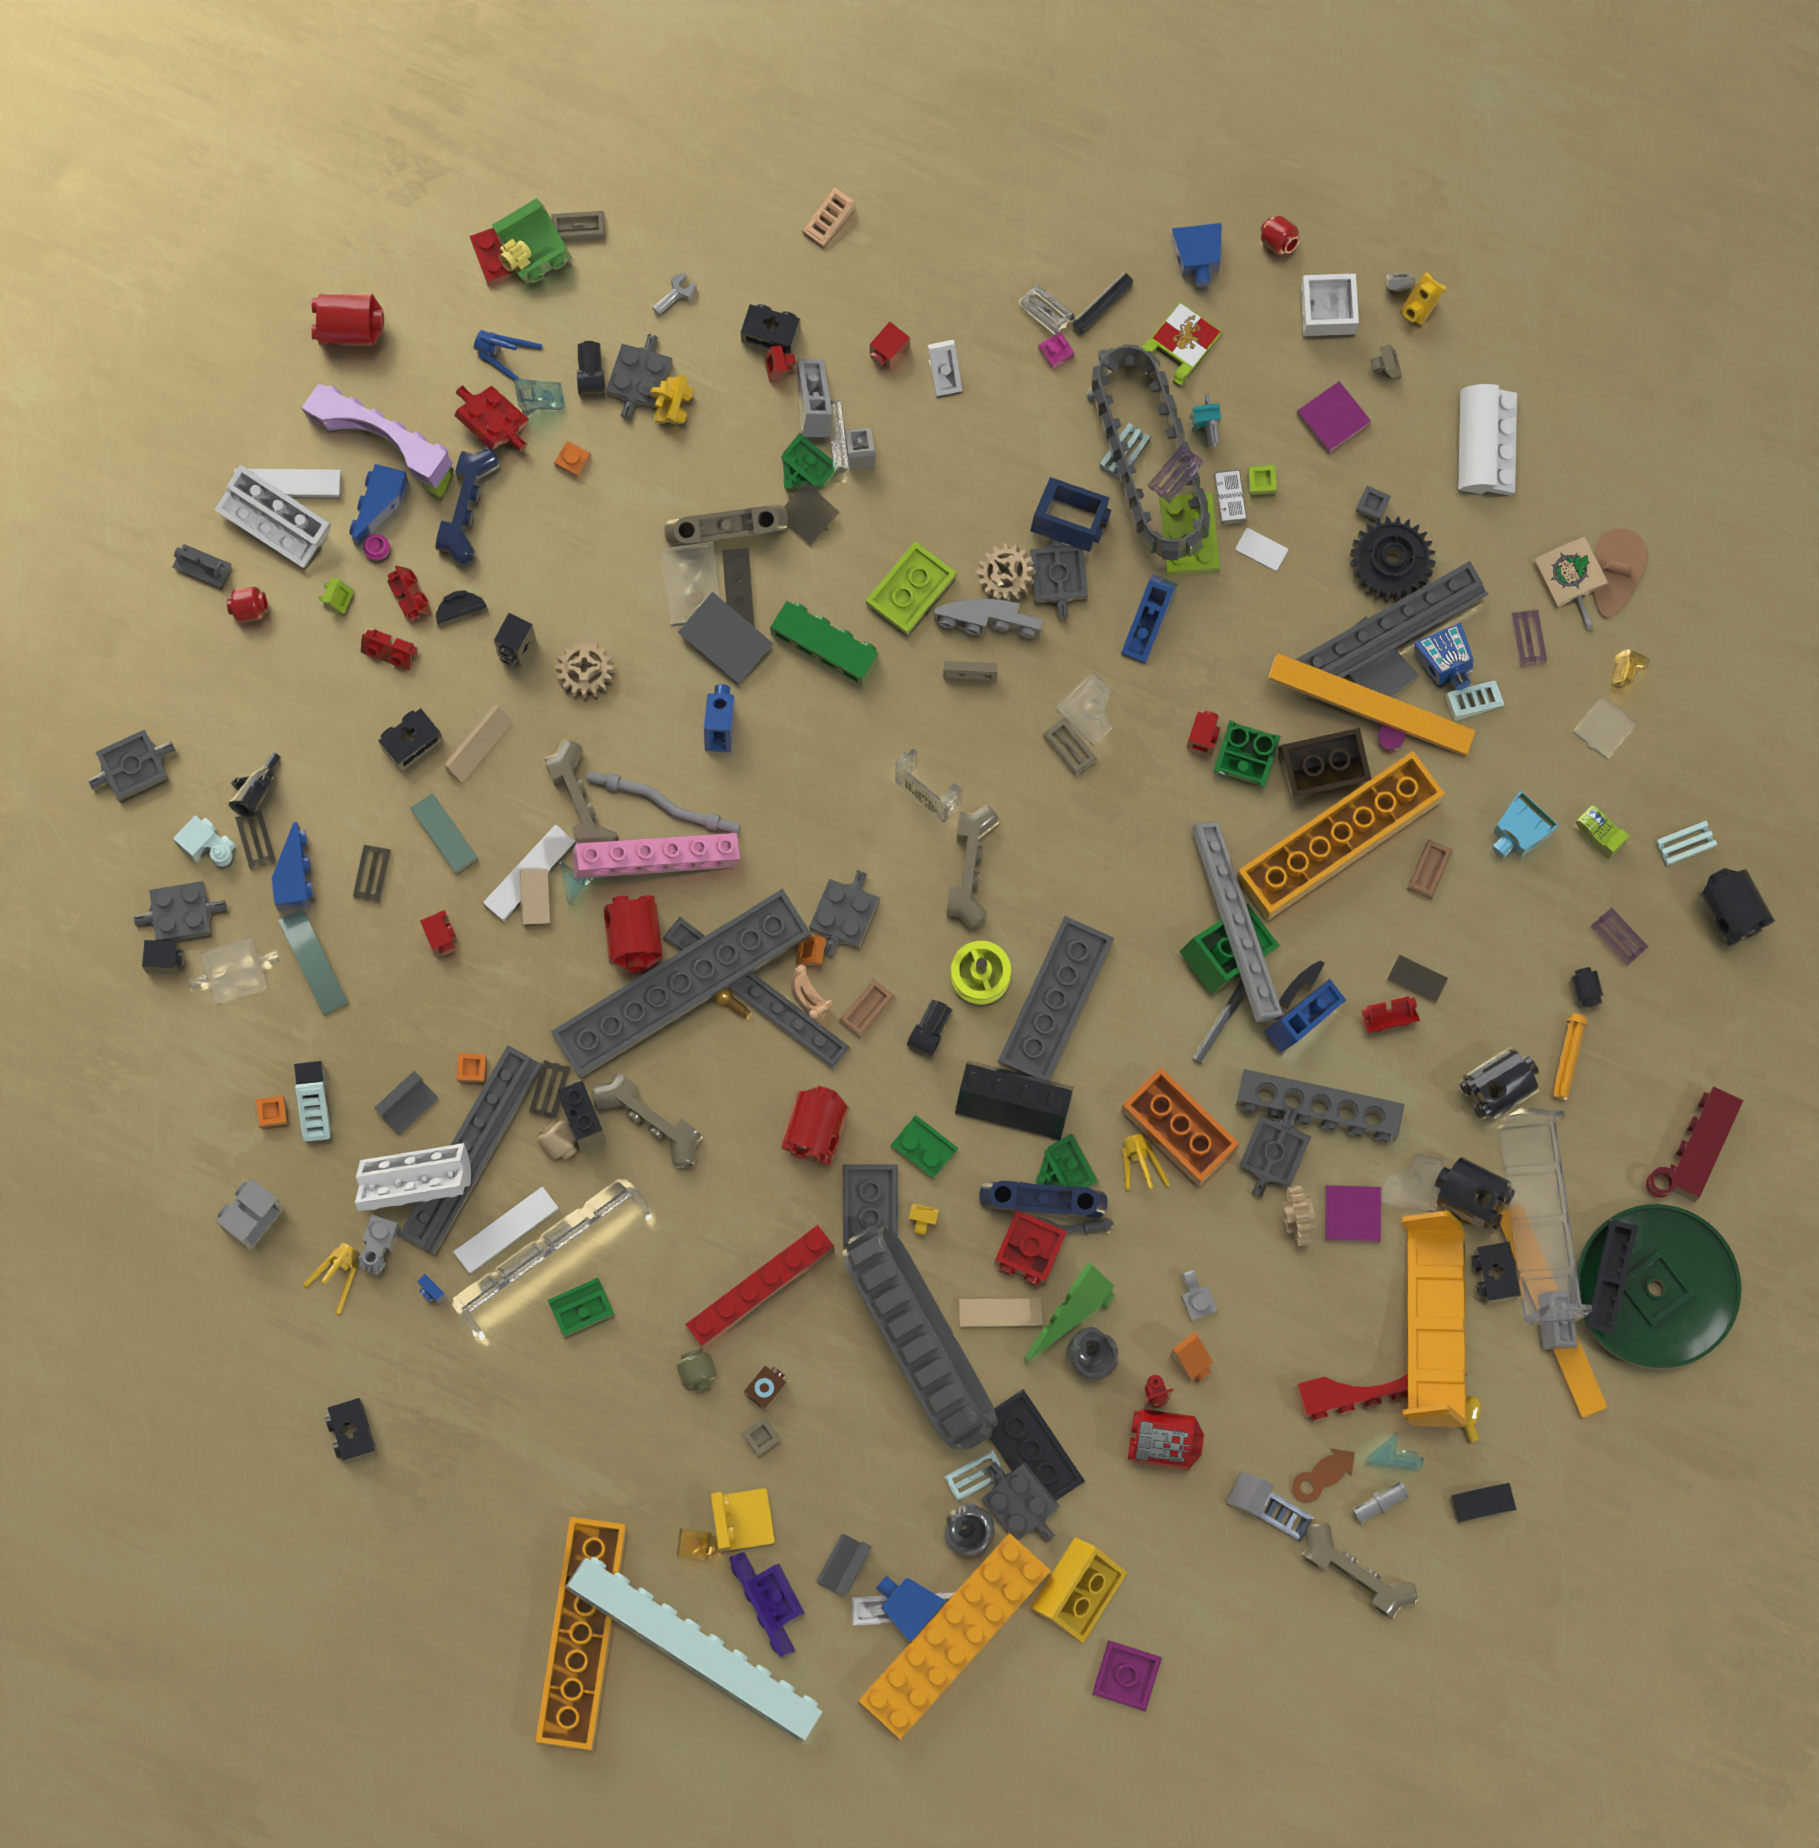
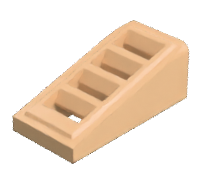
(829, 203)

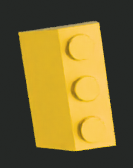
(1079, 1589)

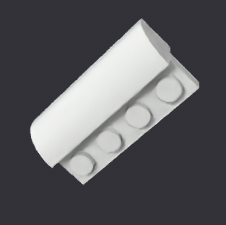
(1487, 440)
(273, 516)
(412, 1177)

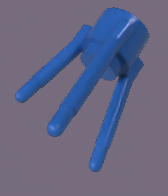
(490, 343)

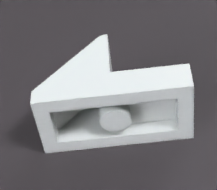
(944, 367)

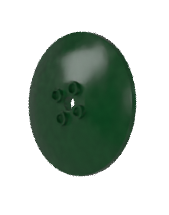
(1697, 1281)

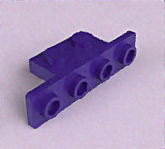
(771, 1599)

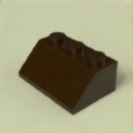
(1324, 762)

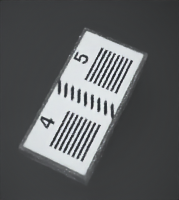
(1230, 497)

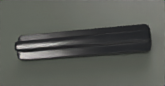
(1102, 302)

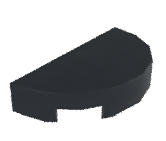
(458, 606)

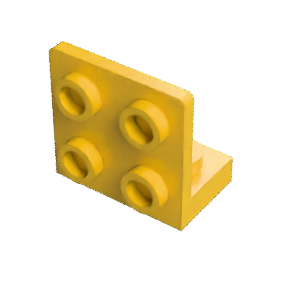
(742, 1519)

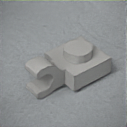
(1197, 1300)

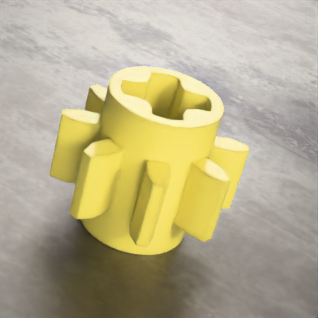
(515, 255)

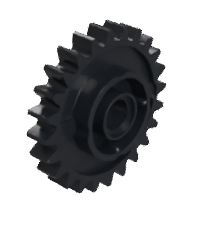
(1397, 540)

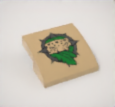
(1571, 571)

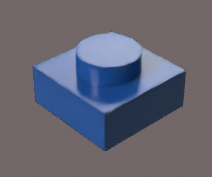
(430, 1290)

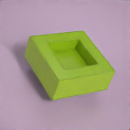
(1262, 480)

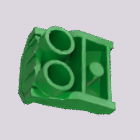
(1246, 754)

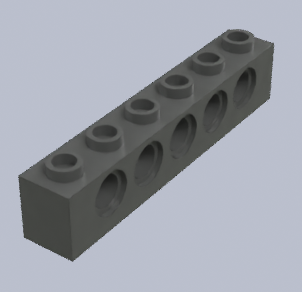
(1388, 1111)

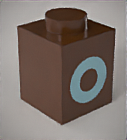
(766, 1387)

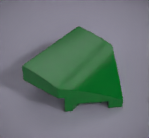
(806, 463)
(1066, 1165)

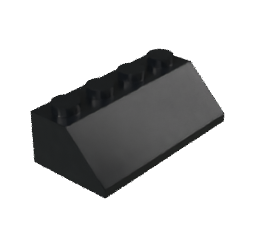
(1014, 1099)

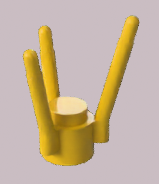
(1137, 1149)
(342, 1258)

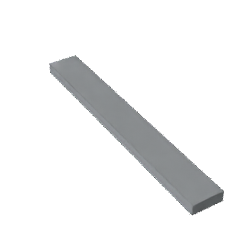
(1237, 922)

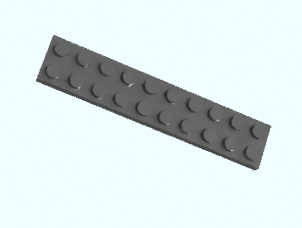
(681, 983)

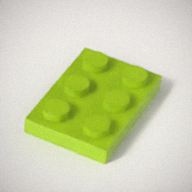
(1177, 523)
(911, 588)

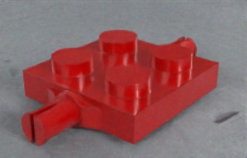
(491, 417)

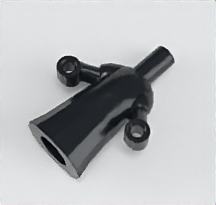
(253, 788)

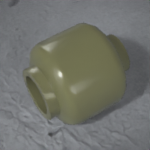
(696, 1370)

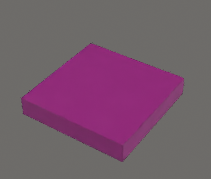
(1334, 417)
(1352, 1213)
(1126, 1676)

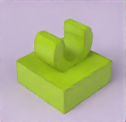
(337, 595)

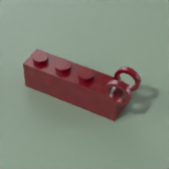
(1701, 1149)

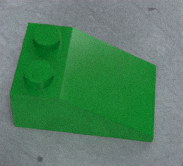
(1213, 957)

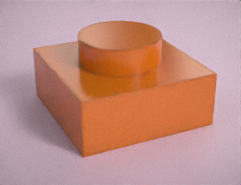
(572, 459)
(811, 951)
(471, 1067)
(271, 1111)

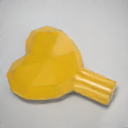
(1473, 1414)

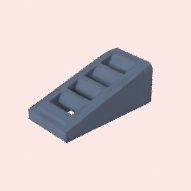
(1285, 1506)

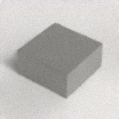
(1249, 1494)

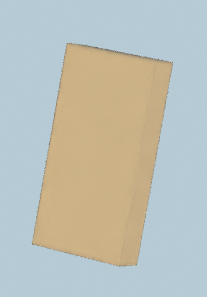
(534, 896)

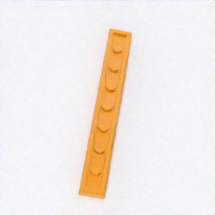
(1371, 704)
(1571, 1361)

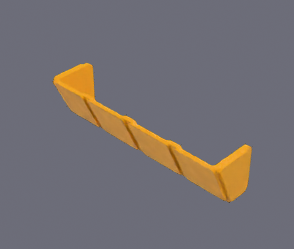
(1436, 1321)

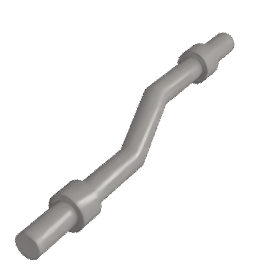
(711, 821)

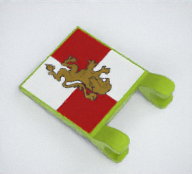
(1184, 338)

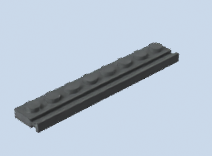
(1398, 622)
(481, 1135)

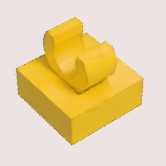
(923, 1216)

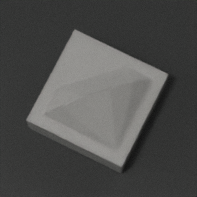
(1400, 282)

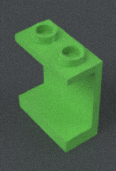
(539, 233)

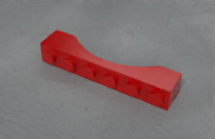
(759, 1286)
(1326, 1396)

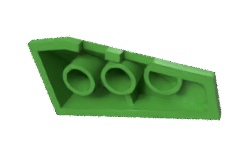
(1082, 1302)

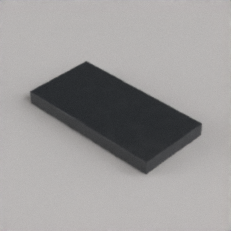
(1026, 1438)

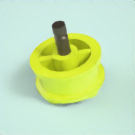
(980, 972)

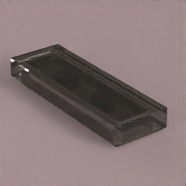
(738, 582)

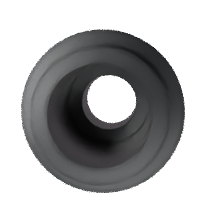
(1587, 987)

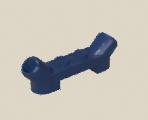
(470, 470)
(1043, 1199)

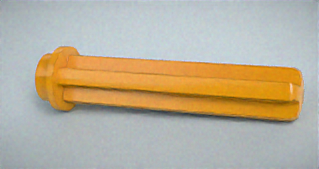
(1569, 1056)

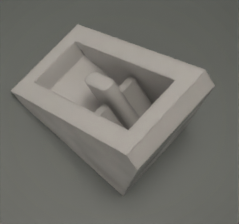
(860, 448)

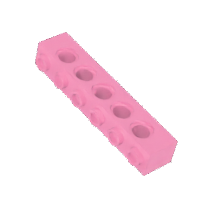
(655, 855)

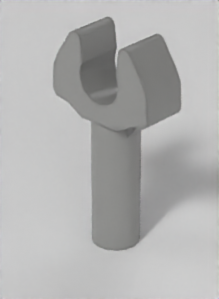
(675, 293)

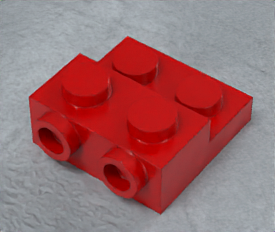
(1030, 1248)

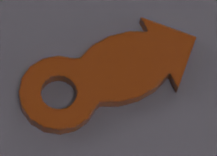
(1324, 1474)

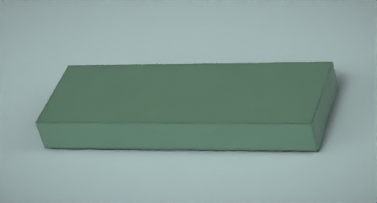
(444, 833)

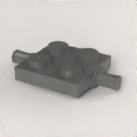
(636, 373)
(1059, 575)
(131, 765)
(180, 912)
(844, 913)
(1275, 1151)
(1020, 1502)

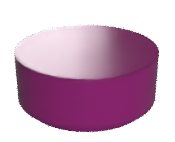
(1390, 739)

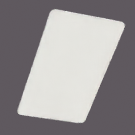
(1261, 549)

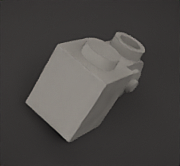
(378, 1238)

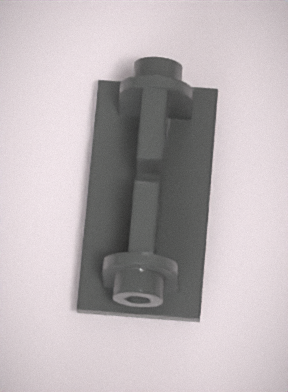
(201, 565)

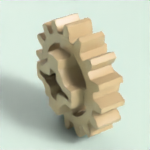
(1013, 564)
(594, 669)
(1299, 1215)

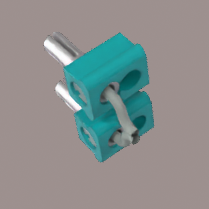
(1207, 417)

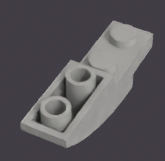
(979, 613)

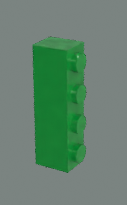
(825, 643)

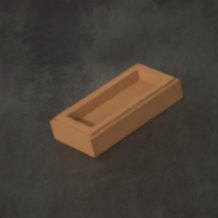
(1429, 869)
(867, 1008)

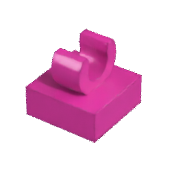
(1056, 350)

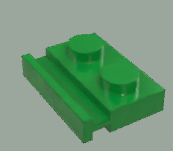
(924, 1147)
(581, 1307)

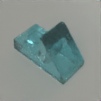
(538, 395)
(573, 886)
(1386, 1457)

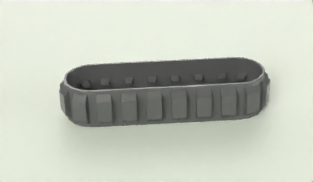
(1145, 360)
(920, 1337)

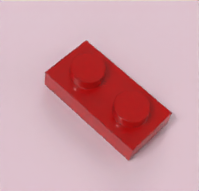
(487, 251)

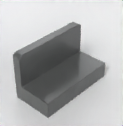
(406, 1103)
(844, 1565)

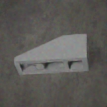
(814, 398)

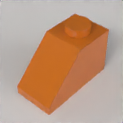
(1192, 1358)

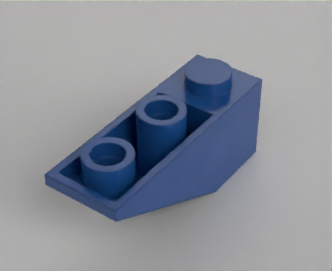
(382, 497)
(289, 876)

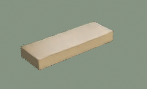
(1000, 1313)

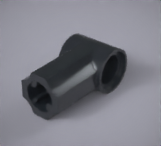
(590, 374)
(927, 1034)

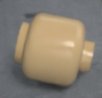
(557, 1139)

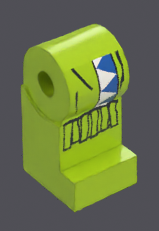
(1602, 831)

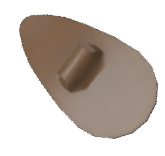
(1623, 561)

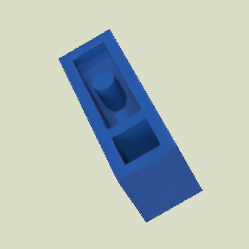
(1149, 618)
(1305, 1016)

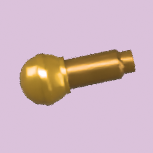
(725, 998)

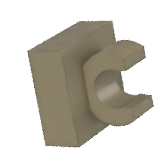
(1387, 362)

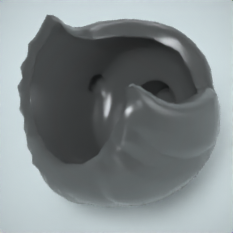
(1092, 1361)
(977, 1521)

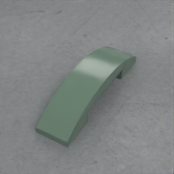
(313, 962)

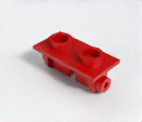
(404, 582)
(377, 645)
(1378, 1018)
(1156, 1392)

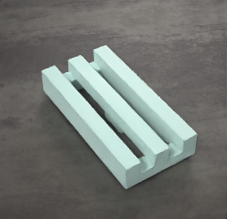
(1137, 433)
(1680, 834)
(954, 1487)

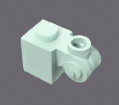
(199, 837)

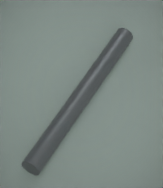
(1220, 1023)

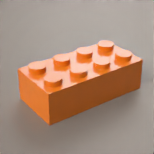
(1179, 1127)

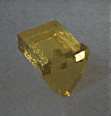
(1625, 668)

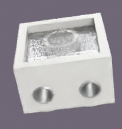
(1329, 304)

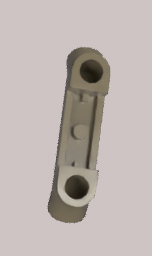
(726, 525)
(561, 770)
(970, 830)
(682, 1137)
(1387, 1598)

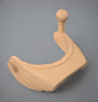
(801, 982)

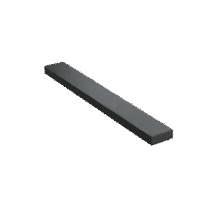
(771, 1004)

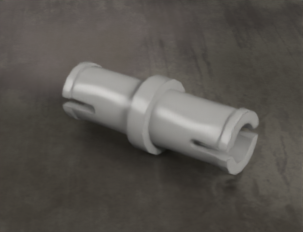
(1380, 1502)

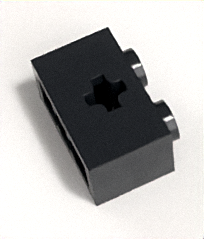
(760, 318)
(514, 640)
(401, 750)
(1501, 1259)
(362, 1442)

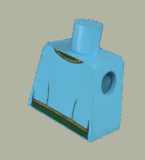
(1522, 827)

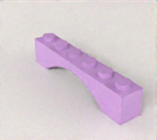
(334, 412)

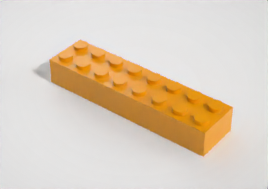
(1340, 835)
(954, 1636)
(579, 1642)

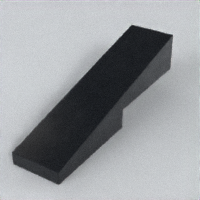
(1611, 1275)

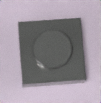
(1372, 503)

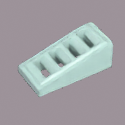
(1454, 707)
(313, 1128)

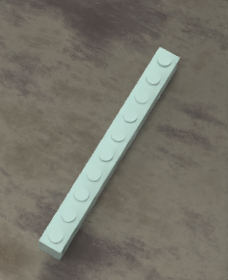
(694, 1649)

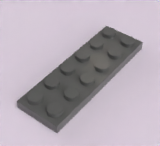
(1056, 999)

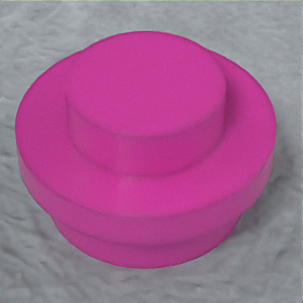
(376, 547)

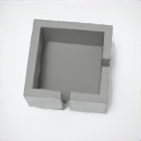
(249, 1214)

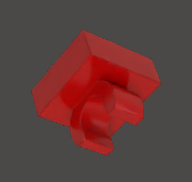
(778, 363)

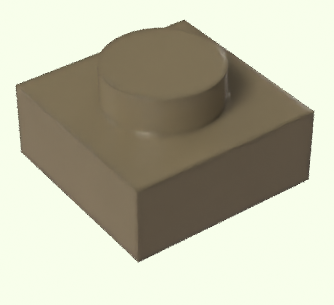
(761, 1436)

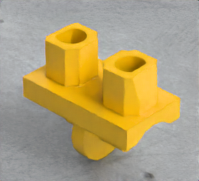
(1423, 299)
(668, 399)

